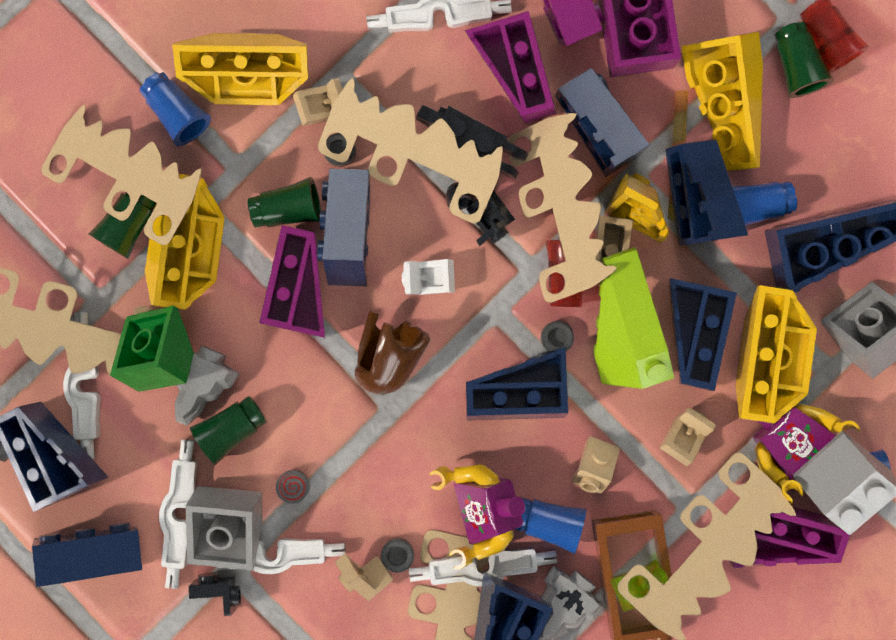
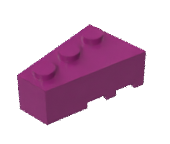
(573, 19)
(516, 62)
(294, 285)
(800, 540)

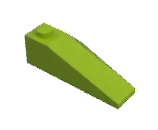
(629, 335)

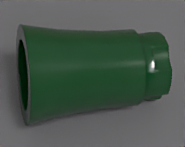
(801, 60)
(286, 205)
(119, 234)
(228, 429)

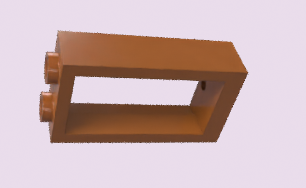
(622, 525)

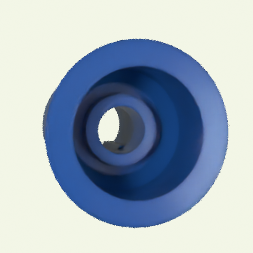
(174, 109)
(765, 201)
(553, 523)

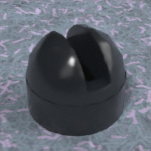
(464, 201)

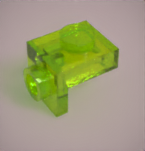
(638, 585)

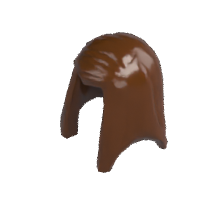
(388, 355)

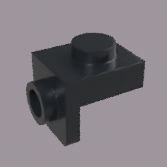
(494, 219)
(209, 586)

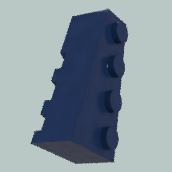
(821, 245)

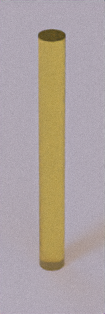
(679, 133)

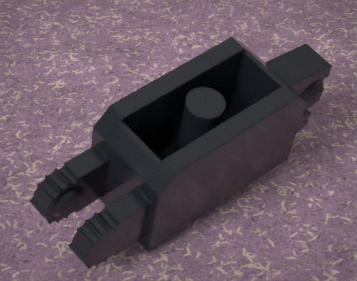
(469, 129)

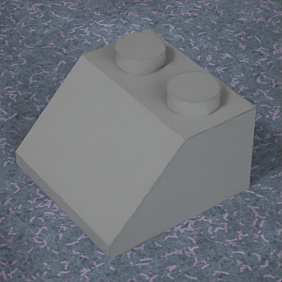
(866, 329)
(847, 482)
(223, 527)

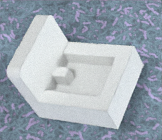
(428, 277)

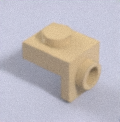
(316, 103)
(687, 435)
(596, 465)
(365, 580)

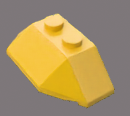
(242, 67)
(190, 261)
(774, 355)

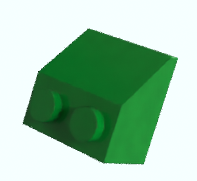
(153, 351)

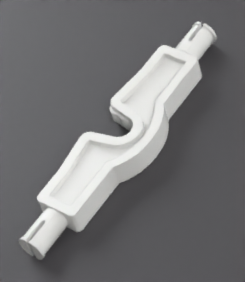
(420, 15)
(84, 404)
(174, 529)
(294, 552)
(500, 565)

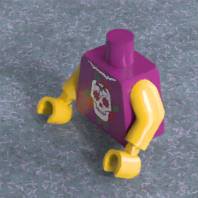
(793, 441)
(487, 509)

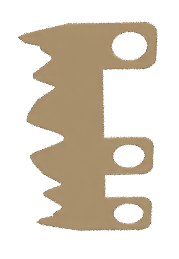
(397, 138)
(133, 174)
(573, 218)
(46, 329)
(725, 538)
(456, 605)

